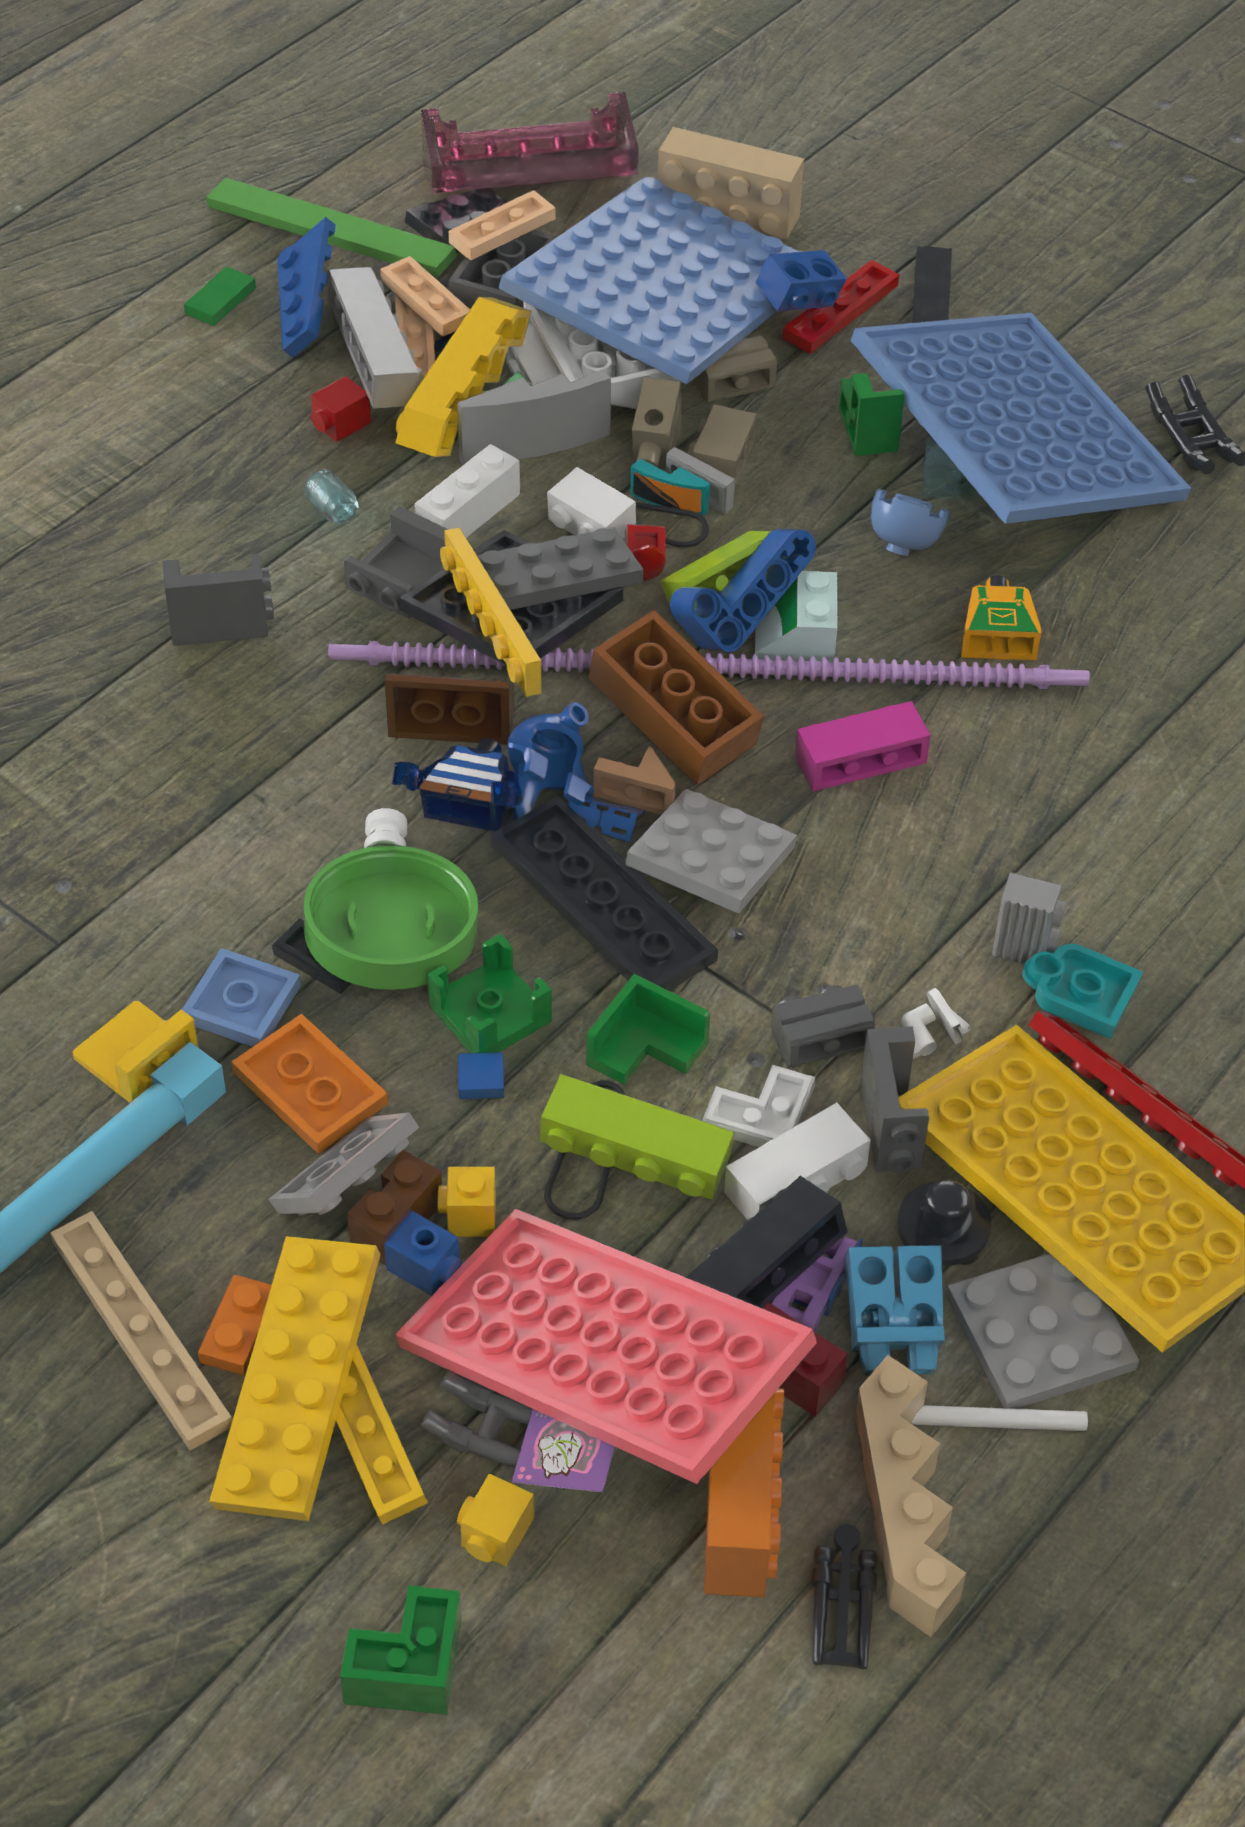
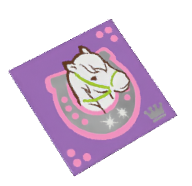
(562, 1456)

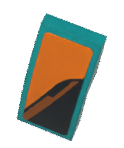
(676, 490)

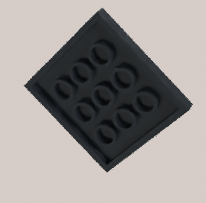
(544, 624)

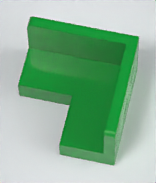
(870, 417)
(644, 1023)
(408, 1667)

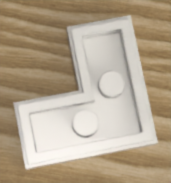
(765, 1118)

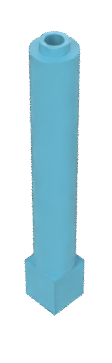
(178, 1093)

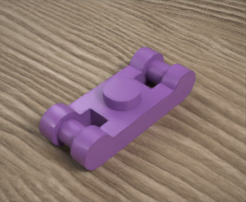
(815, 1286)

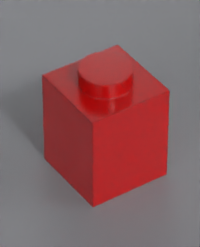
(340, 409)

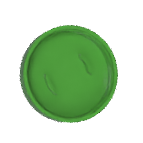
(390, 916)

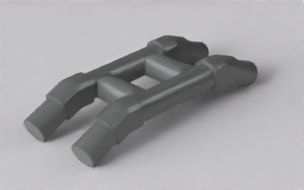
(484, 1441)

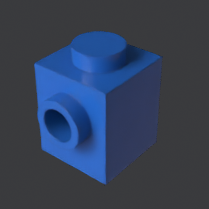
(422, 1253)

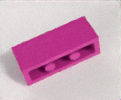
(862, 746)

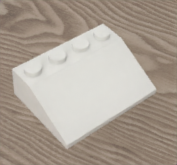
(582, 354)

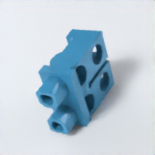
(897, 1322)

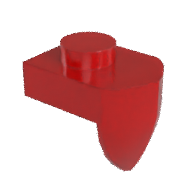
(648, 547)

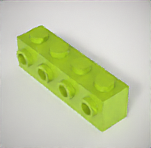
(636, 1137)

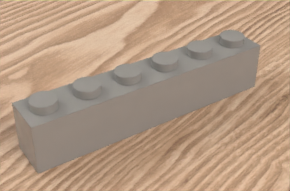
(373, 337)

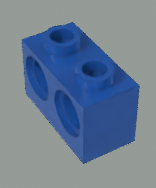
(801, 280)

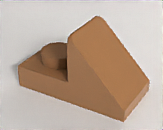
(640, 787)

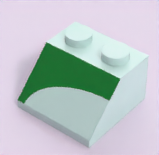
(801, 620)

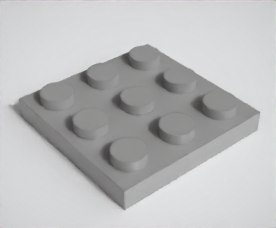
(711, 850)
(1039, 1331)

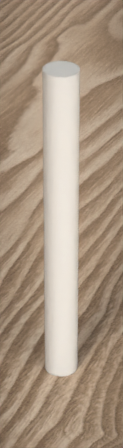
(1002, 1418)

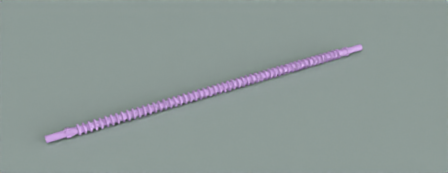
(1040, 676)

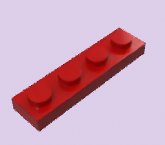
(858, 294)

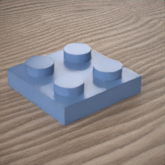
(241, 997)

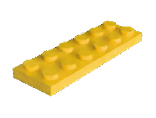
(295, 1379)

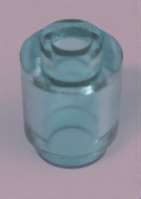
(331, 496)

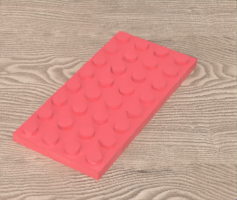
(607, 1343)

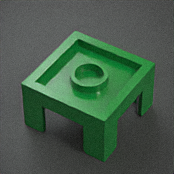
(492, 1003)

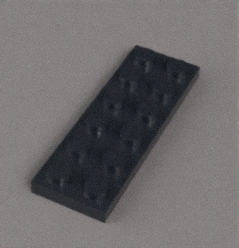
(603, 896)

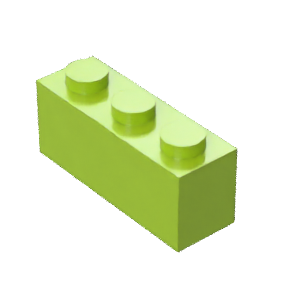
(715, 568)

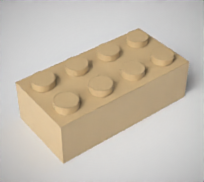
(735, 178)

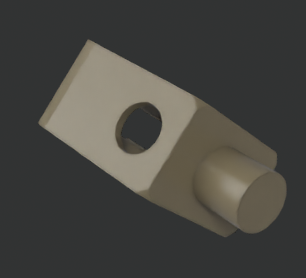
(654, 438)

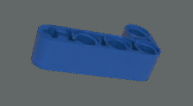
(781, 554)

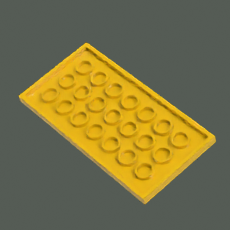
(1087, 1185)

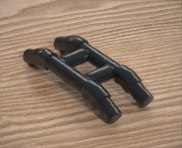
(1197, 414)

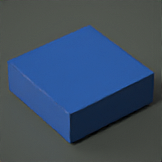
(480, 1075)

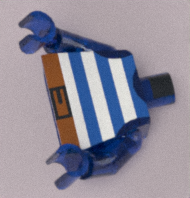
(464, 785)

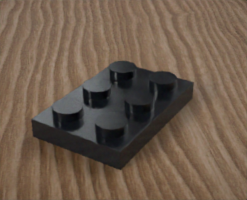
(438, 217)

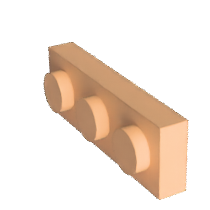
(502, 225)
(425, 295)

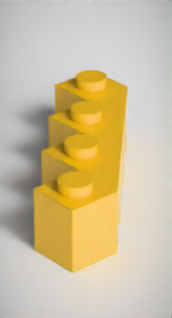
(459, 373)

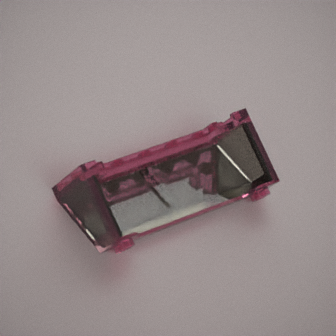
(530, 153)

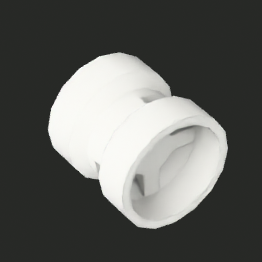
(385, 828)

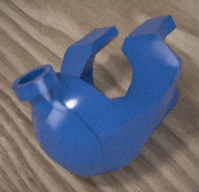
(548, 756)

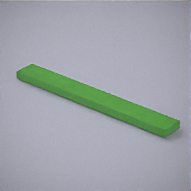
(350, 231)

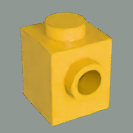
(469, 1201)
(495, 1520)

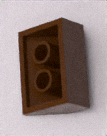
(449, 708)

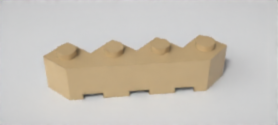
(907, 1515)

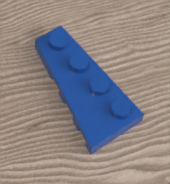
(300, 285)

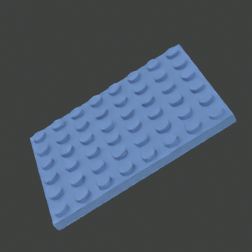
(653, 278)
(1020, 417)

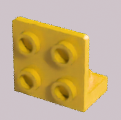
(134, 1047)

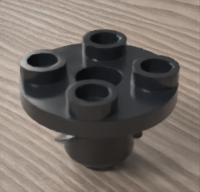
(946, 1217)

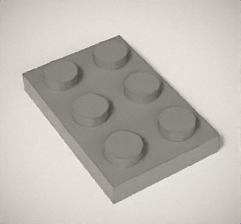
(345, 1163)

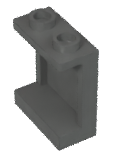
(398, 561)
(217, 603)
(894, 1132)

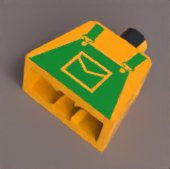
(1001, 623)

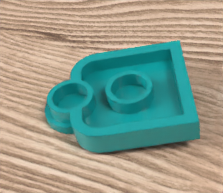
(1082, 986)

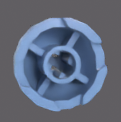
(906, 522)

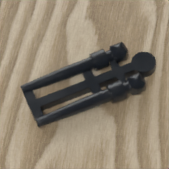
(846, 1540)

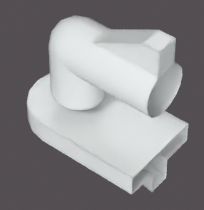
(924, 1015)

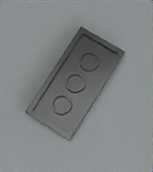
(562, 568)

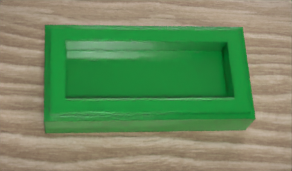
(219, 296)

